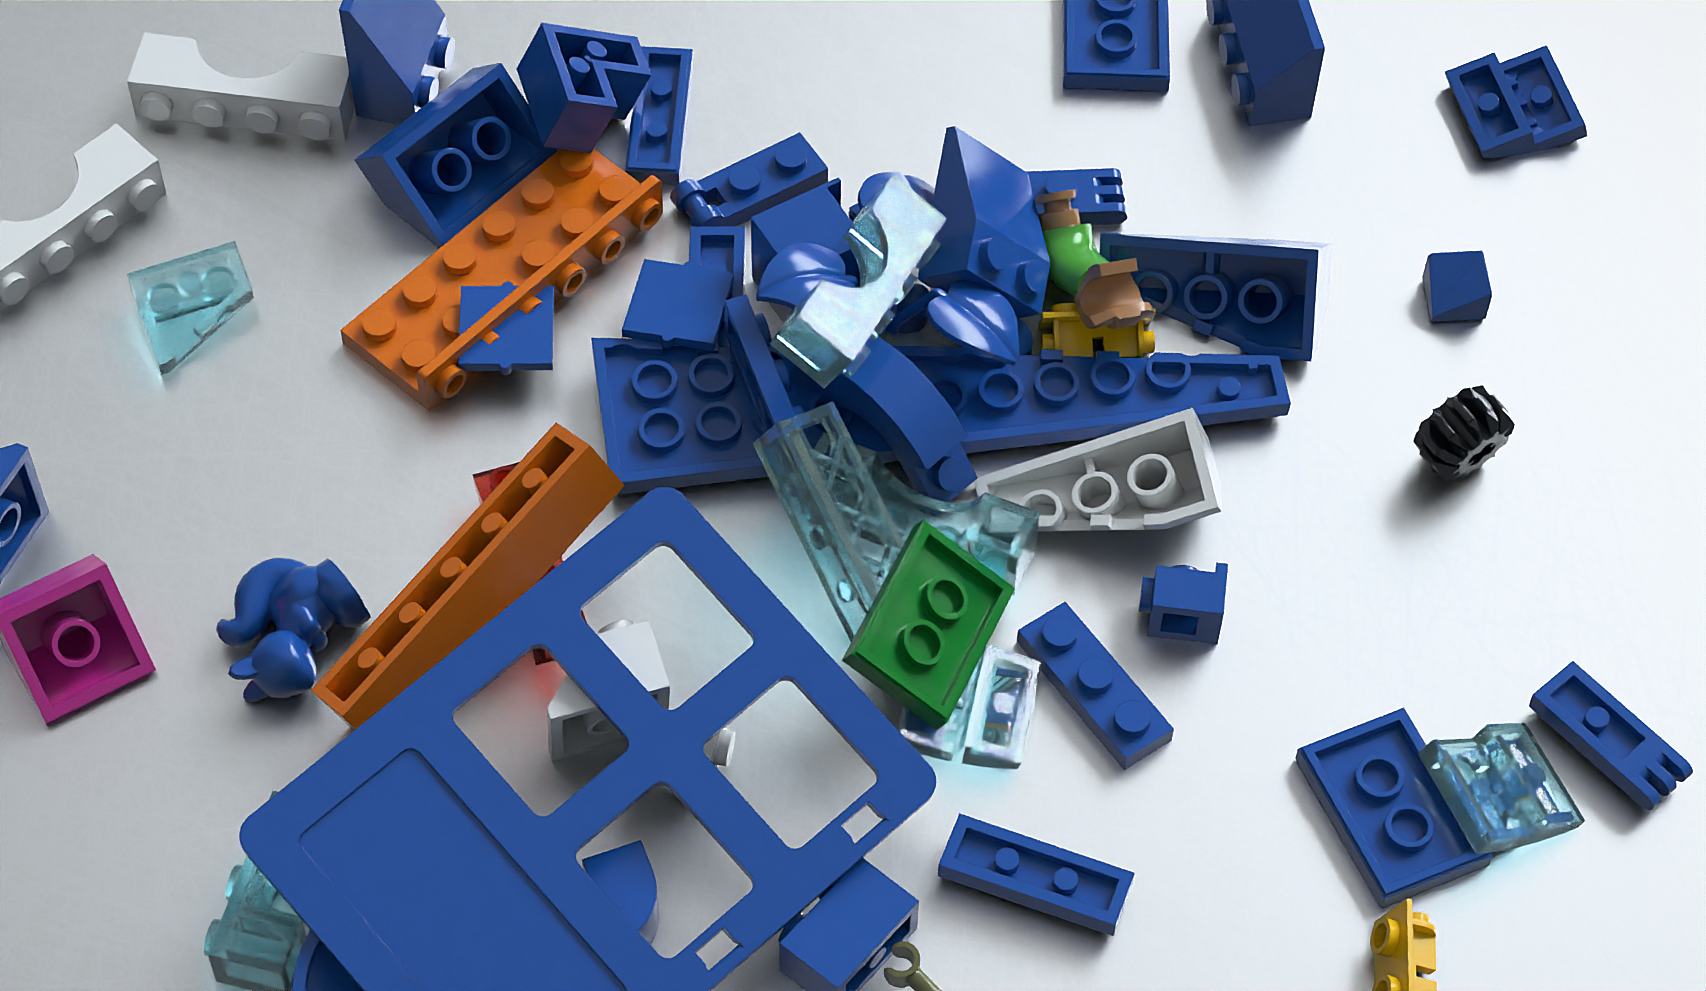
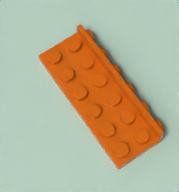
(538, 235)

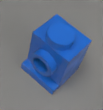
(1185, 602)

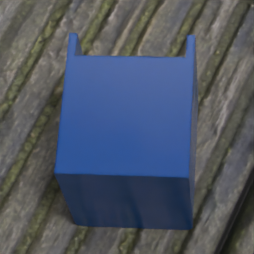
(807, 218)

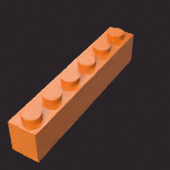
(475, 573)

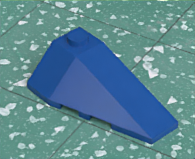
(1241, 290)

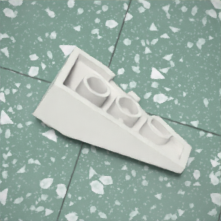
(1122, 481)

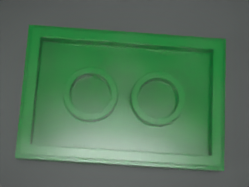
(929, 625)

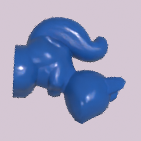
(303, 607)

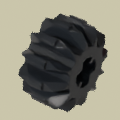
(1464, 432)

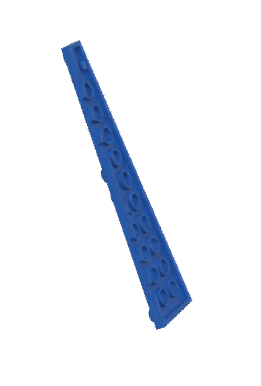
(691, 421)

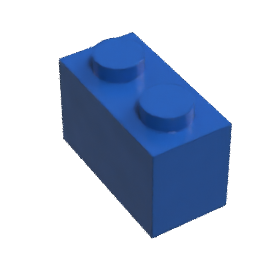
(848, 931)

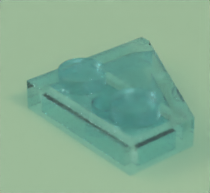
(189, 300)

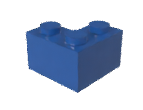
(580, 82)

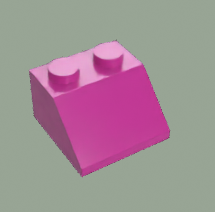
(72, 638)

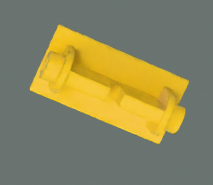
(1076, 339)
(1401, 946)

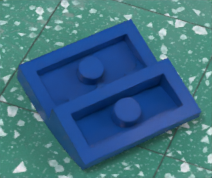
(1516, 103)

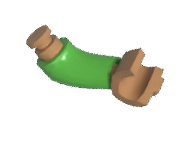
(1101, 288)

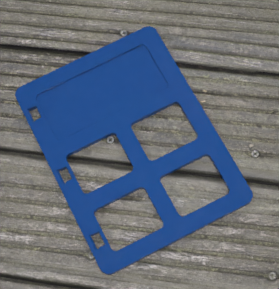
(446, 880)

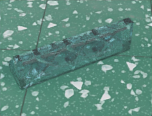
(824, 521)

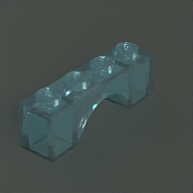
(833, 321)
(988, 528)

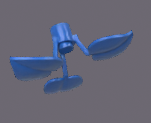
(966, 314)

